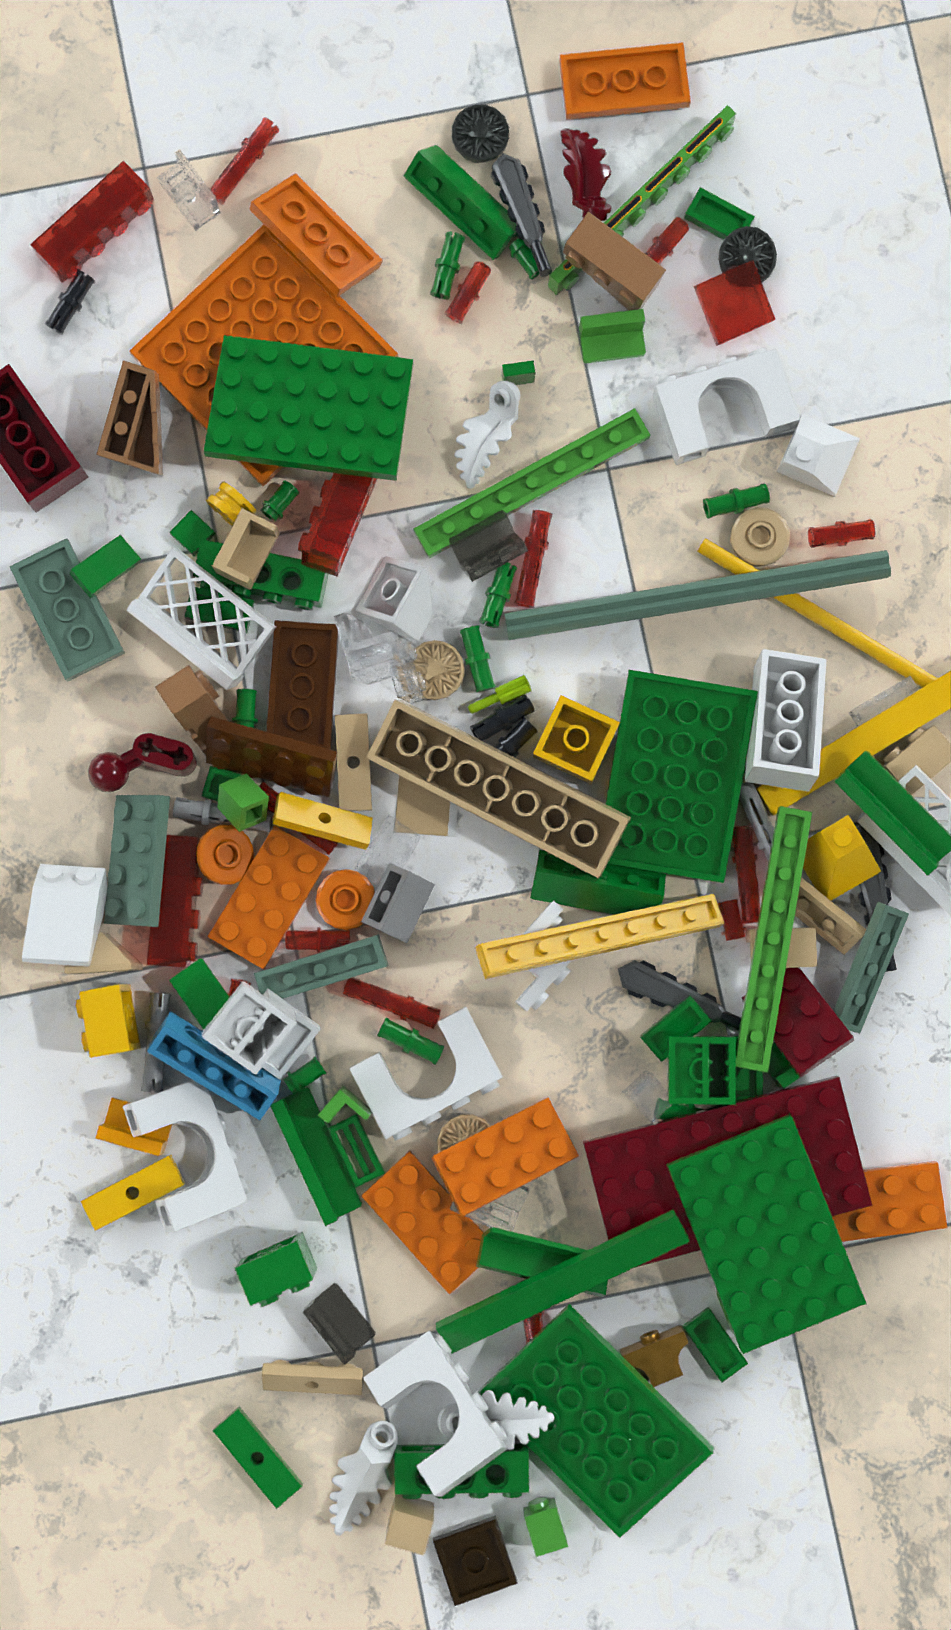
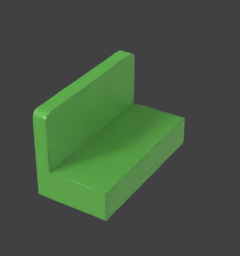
(612, 336)
(341, 1098)

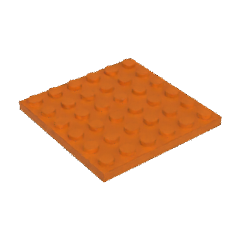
(251, 295)

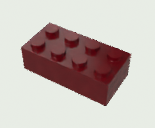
(31, 446)

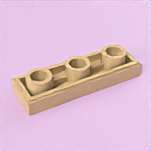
(353, 742)
(312, 1378)

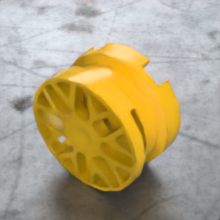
(229, 503)

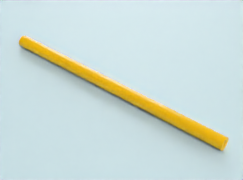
(824, 619)

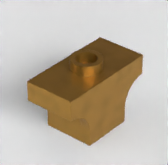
(657, 1354)

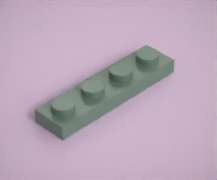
(869, 966)
(323, 968)

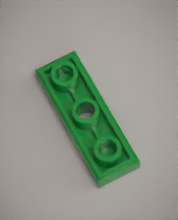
(271, 1473)

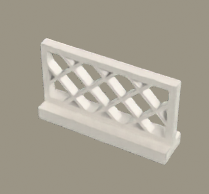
(186, 641)
(936, 883)

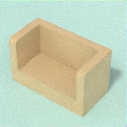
(246, 549)
(410, 1524)

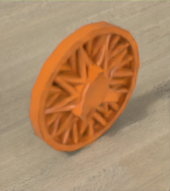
(224, 854)
(344, 898)

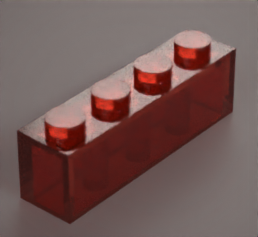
(93, 222)
(335, 522)
(172, 940)

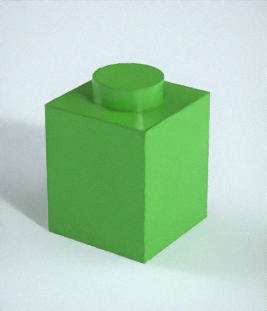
(242, 802)
(545, 1526)

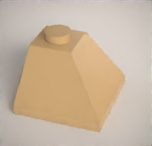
(107, 957)

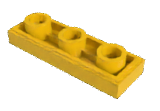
(322, 820)
(116, 1200)

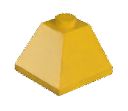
(838, 859)

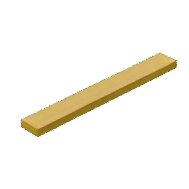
(871, 737)
(598, 936)

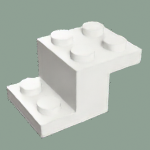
(545, 975)
(260, 1031)

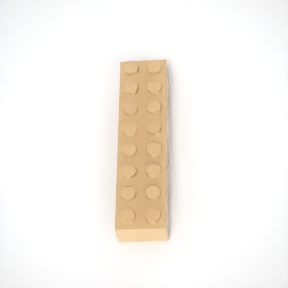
(498, 787)

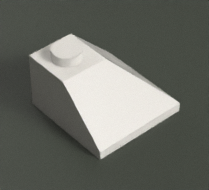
(818, 455)
(399, 598)

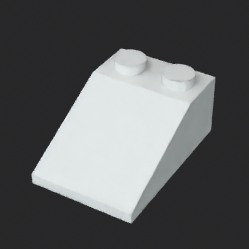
(65, 915)

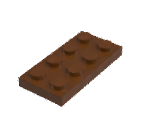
(303, 681)
(270, 757)

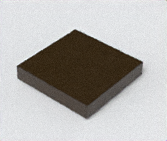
(475, 1560)

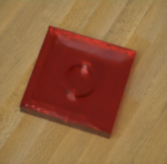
(734, 302)

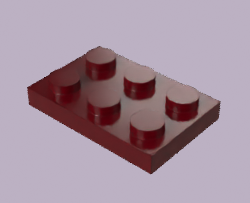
(806, 1025)

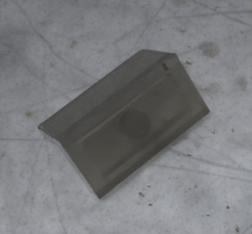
(487, 545)
(339, 1322)

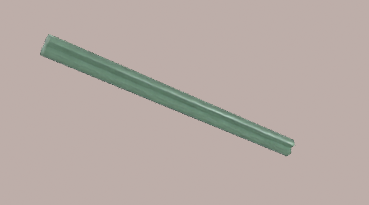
(698, 595)

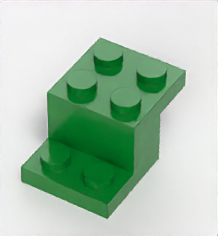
(706, 1071)

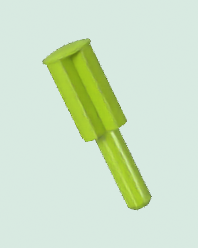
(503, 693)

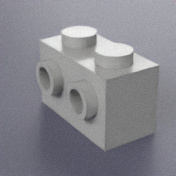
(399, 904)

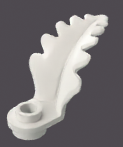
(487, 431)
(514, 1420)
(362, 1477)

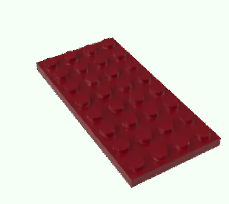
(636, 1183)

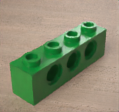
(280, 567)
(479, 1485)

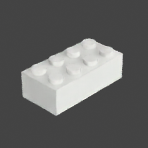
(786, 720)

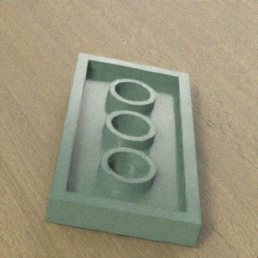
(68, 619)
(137, 860)

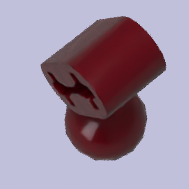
(111, 771)

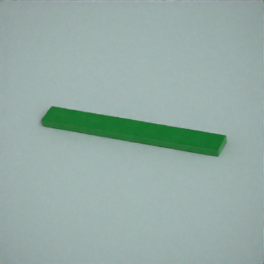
(563, 1281)

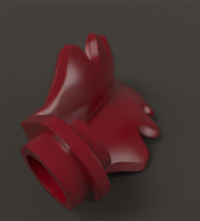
(585, 172)

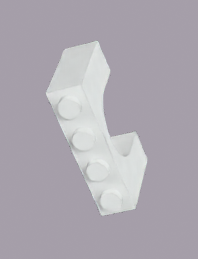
(757, 376)
(398, 1111)
(220, 1184)
(476, 1438)

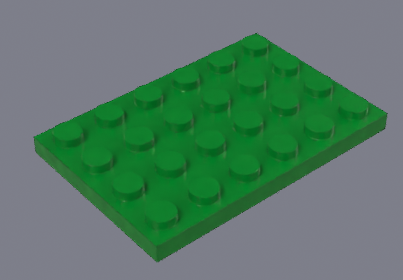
(309, 408)
(679, 773)
(766, 1234)
(610, 1428)

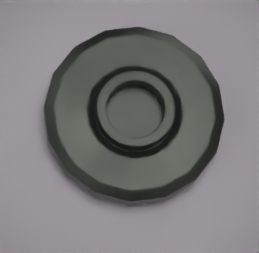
(480, 133)
(747, 245)

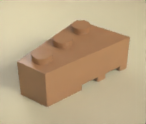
(613, 262)
(134, 420)
(191, 702)

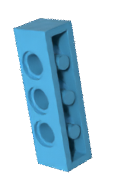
(185, 1050)

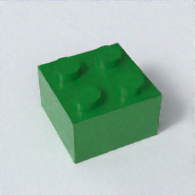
(276, 1269)

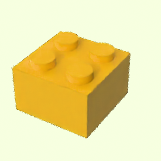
(575, 739)
(108, 1020)

